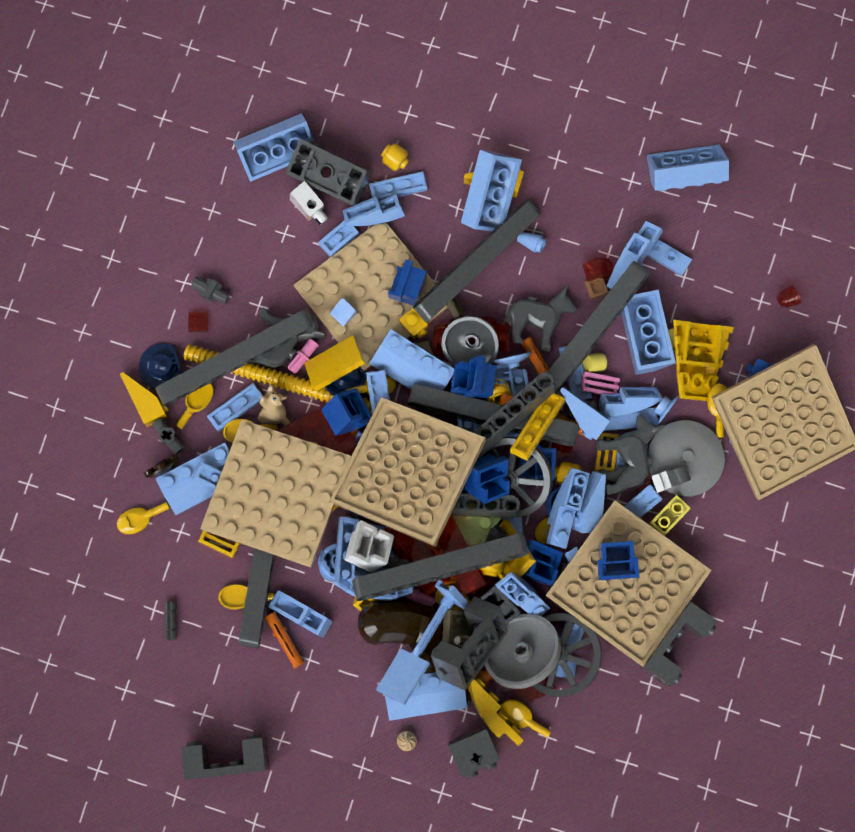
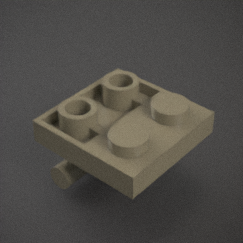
(455, 628)

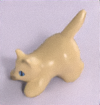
(273, 408)

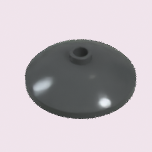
(458, 346)

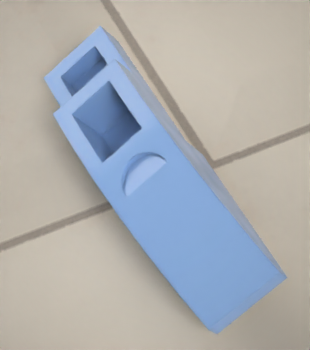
(635, 250)
(566, 503)
(522, 594)

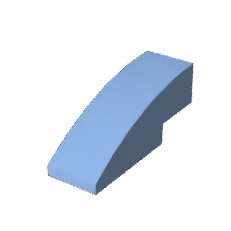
(374, 211)
(628, 400)
(300, 614)

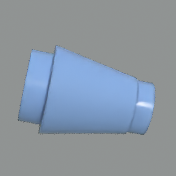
(532, 241)

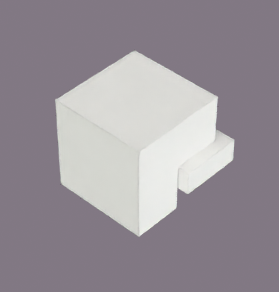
(369, 547)

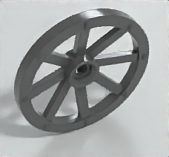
(515, 475)
(565, 657)

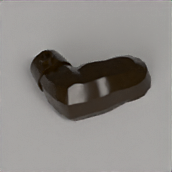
(399, 624)

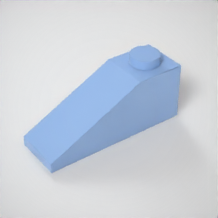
(587, 417)
(592, 504)

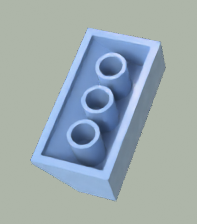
(271, 147)
(688, 167)
(490, 190)
(647, 333)
(410, 363)
(181, 489)
(428, 698)

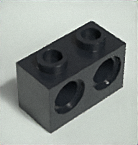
(495, 596)

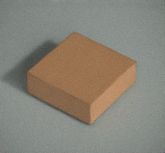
(596, 288)

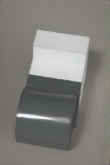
(670, 478)

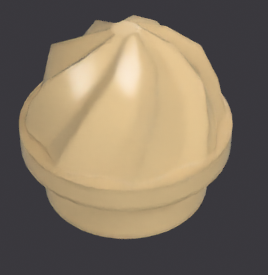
(406, 741)

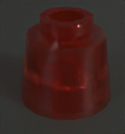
(788, 297)

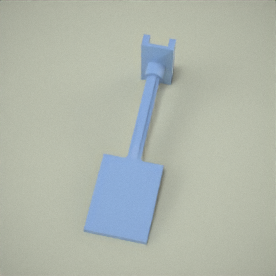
(408, 667)

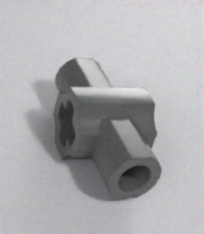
(210, 290)
(162, 429)

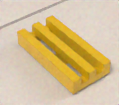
(597, 464)
(234, 547)

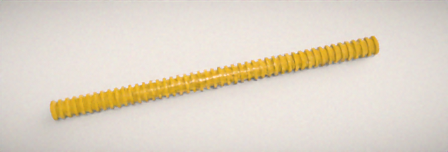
(268, 376)

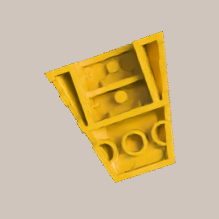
(698, 357)

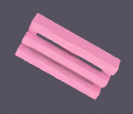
(584, 381)

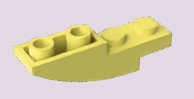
(669, 515)

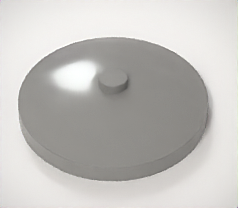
(689, 445)
(525, 653)

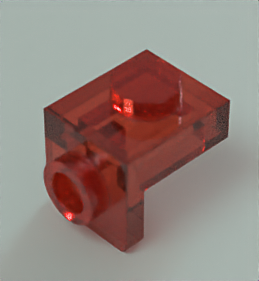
(598, 268)

